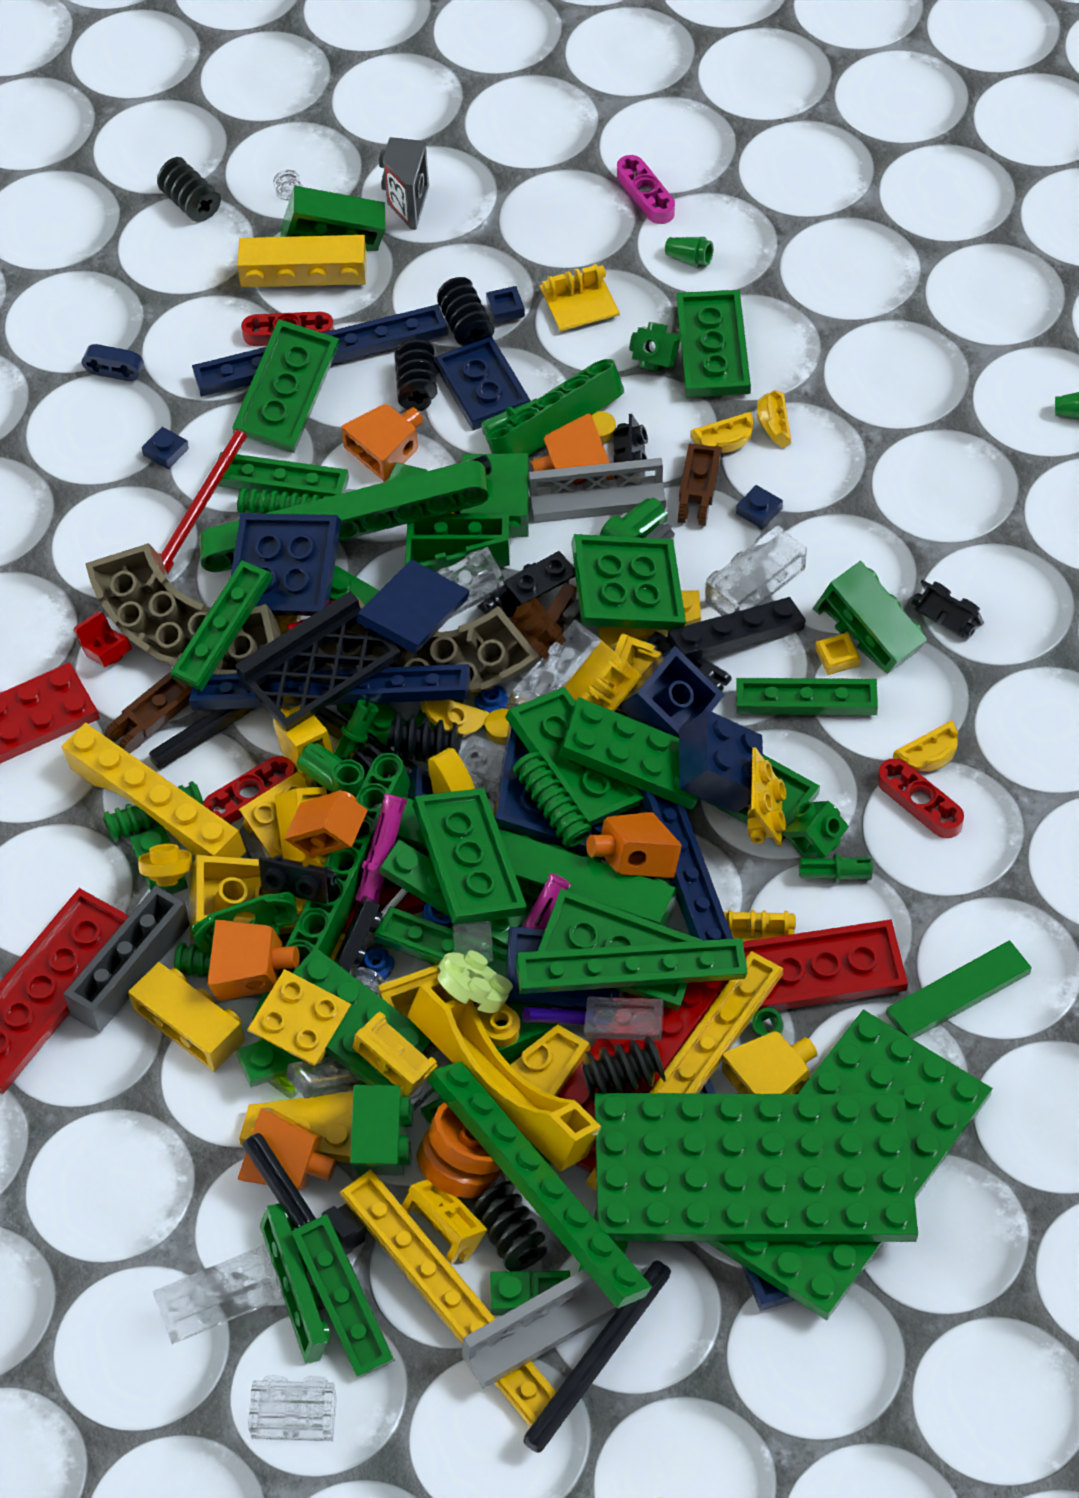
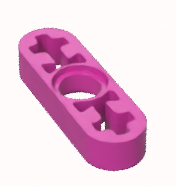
(645, 177)

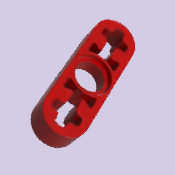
(264, 322)
(251, 778)
(926, 812)

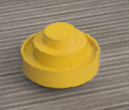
(165, 864)

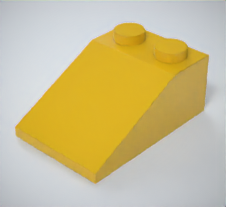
(223, 883)

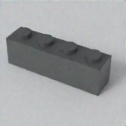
(127, 958)

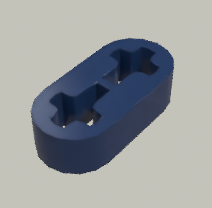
(112, 362)

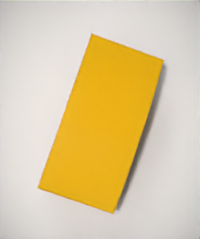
(449, 772)

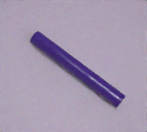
(553, 1016)

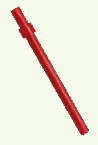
(202, 499)

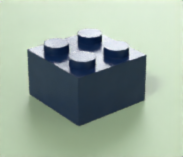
(670, 693)
(718, 760)

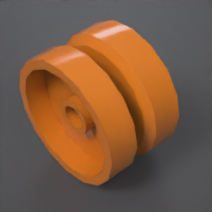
(454, 1158)

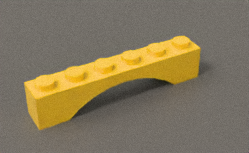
(118, 771)
(550, 1123)

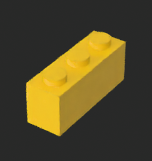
(187, 1015)

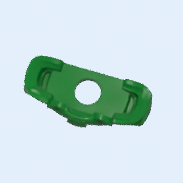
(269, 910)

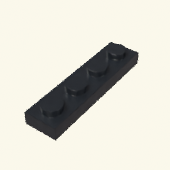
(737, 629)

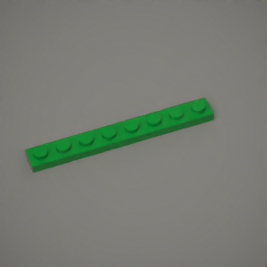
(539, 1184)

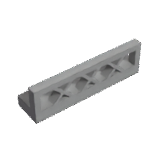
(596, 495)
(535, 1328)

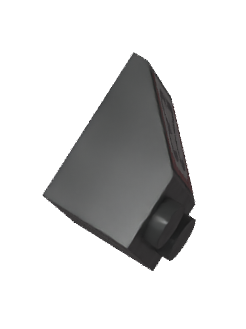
(405, 177)

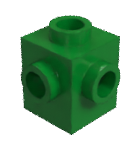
(665, 346)
(816, 829)

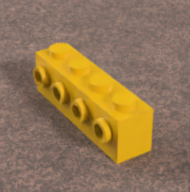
(302, 261)

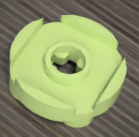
(471, 978)

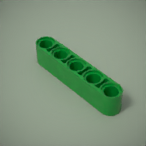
(572, 399)

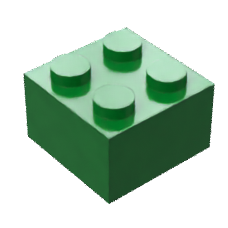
(379, 1129)

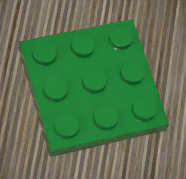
(627, 582)

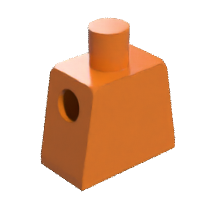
(382, 438)
(573, 446)
(636, 845)
(247, 959)
(294, 1148)

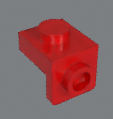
(101, 641)

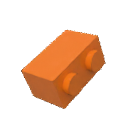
(326, 824)

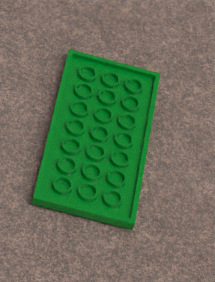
(939, 1108)
(754, 1167)

